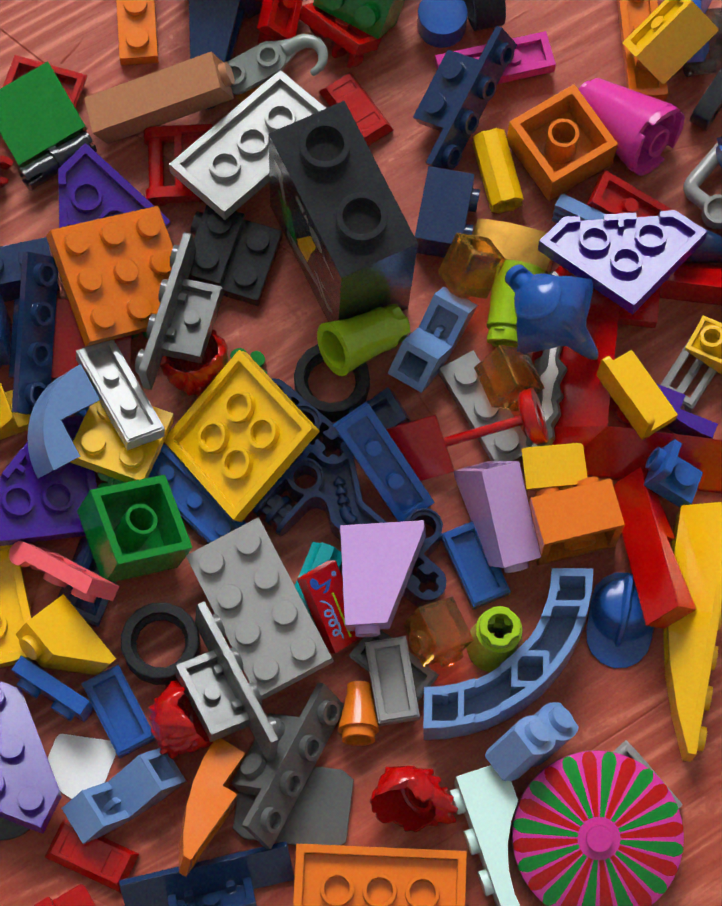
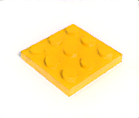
(240, 435)

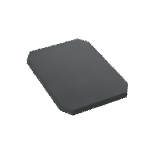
(317, 815)

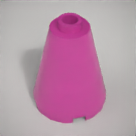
(636, 122)

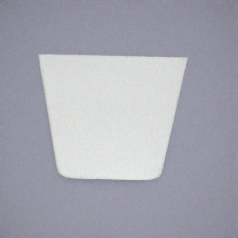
(80, 762)

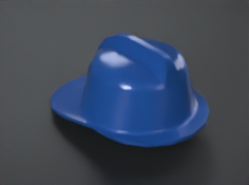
(617, 623)

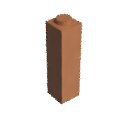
(160, 97)

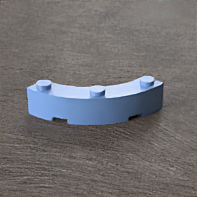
(522, 677)

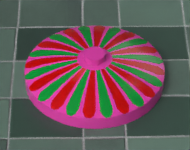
(597, 832)

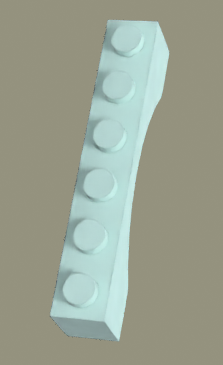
(488, 811)

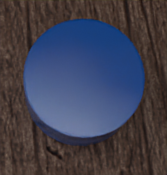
(442, 22)

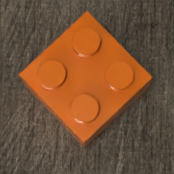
(561, 142)
(576, 519)

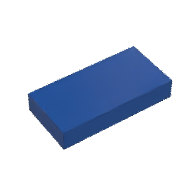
(478, 579)
(118, 711)

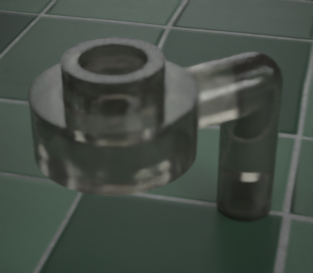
(713, 64)

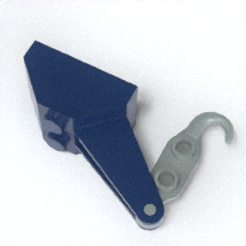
(216, 28)

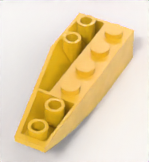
(691, 640)

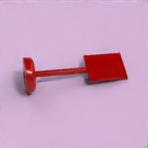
(427, 450)

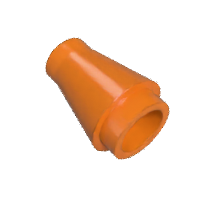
(358, 717)

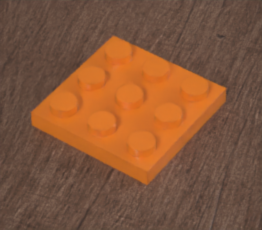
(113, 271)

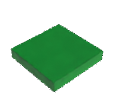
(37, 114)

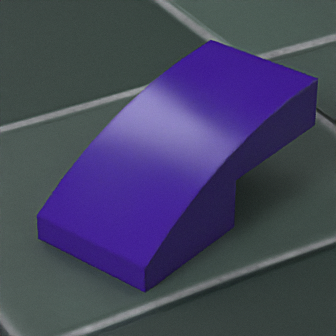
(686, 422)

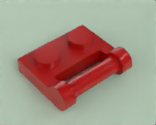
(155, 138)

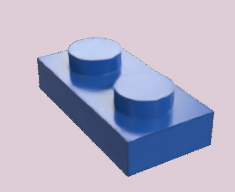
(65, 700)

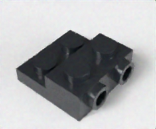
(233, 254)

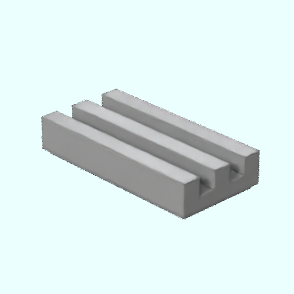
(688, 403)

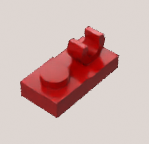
(343, 34)
(616, 196)

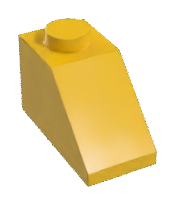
(64, 640)

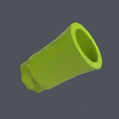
(502, 316)
(361, 337)
(487, 650)

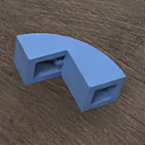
(433, 340)
(47, 437)
(123, 797)

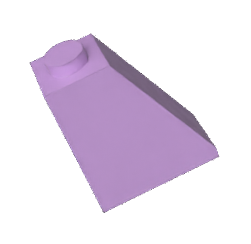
(500, 512)
(376, 571)

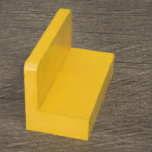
(670, 37)
(636, 394)

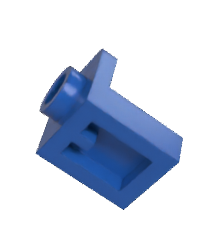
(671, 475)

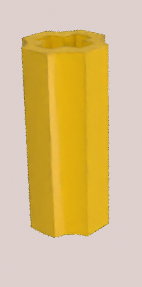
(497, 170)

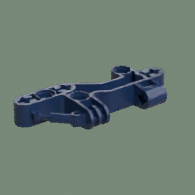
(341, 499)

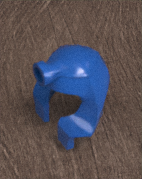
(551, 311)

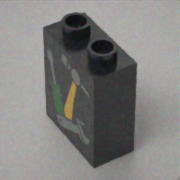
(340, 215)

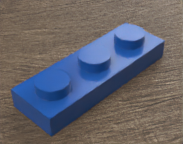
(382, 462)

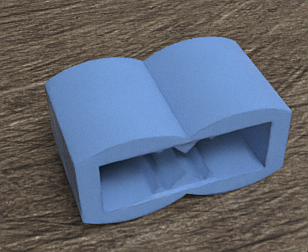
(531, 741)

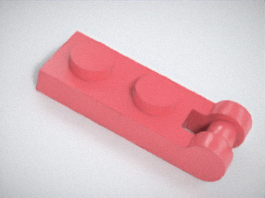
(63, 571)

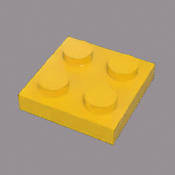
(105, 453)

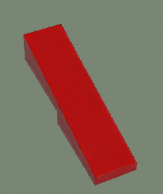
(653, 564)

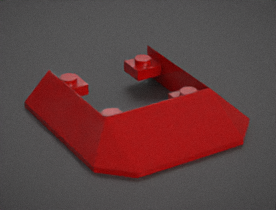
(593, 416)

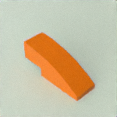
(208, 802)

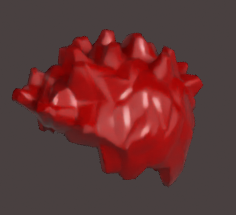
(193, 376)
(176, 723)
(412, 799)

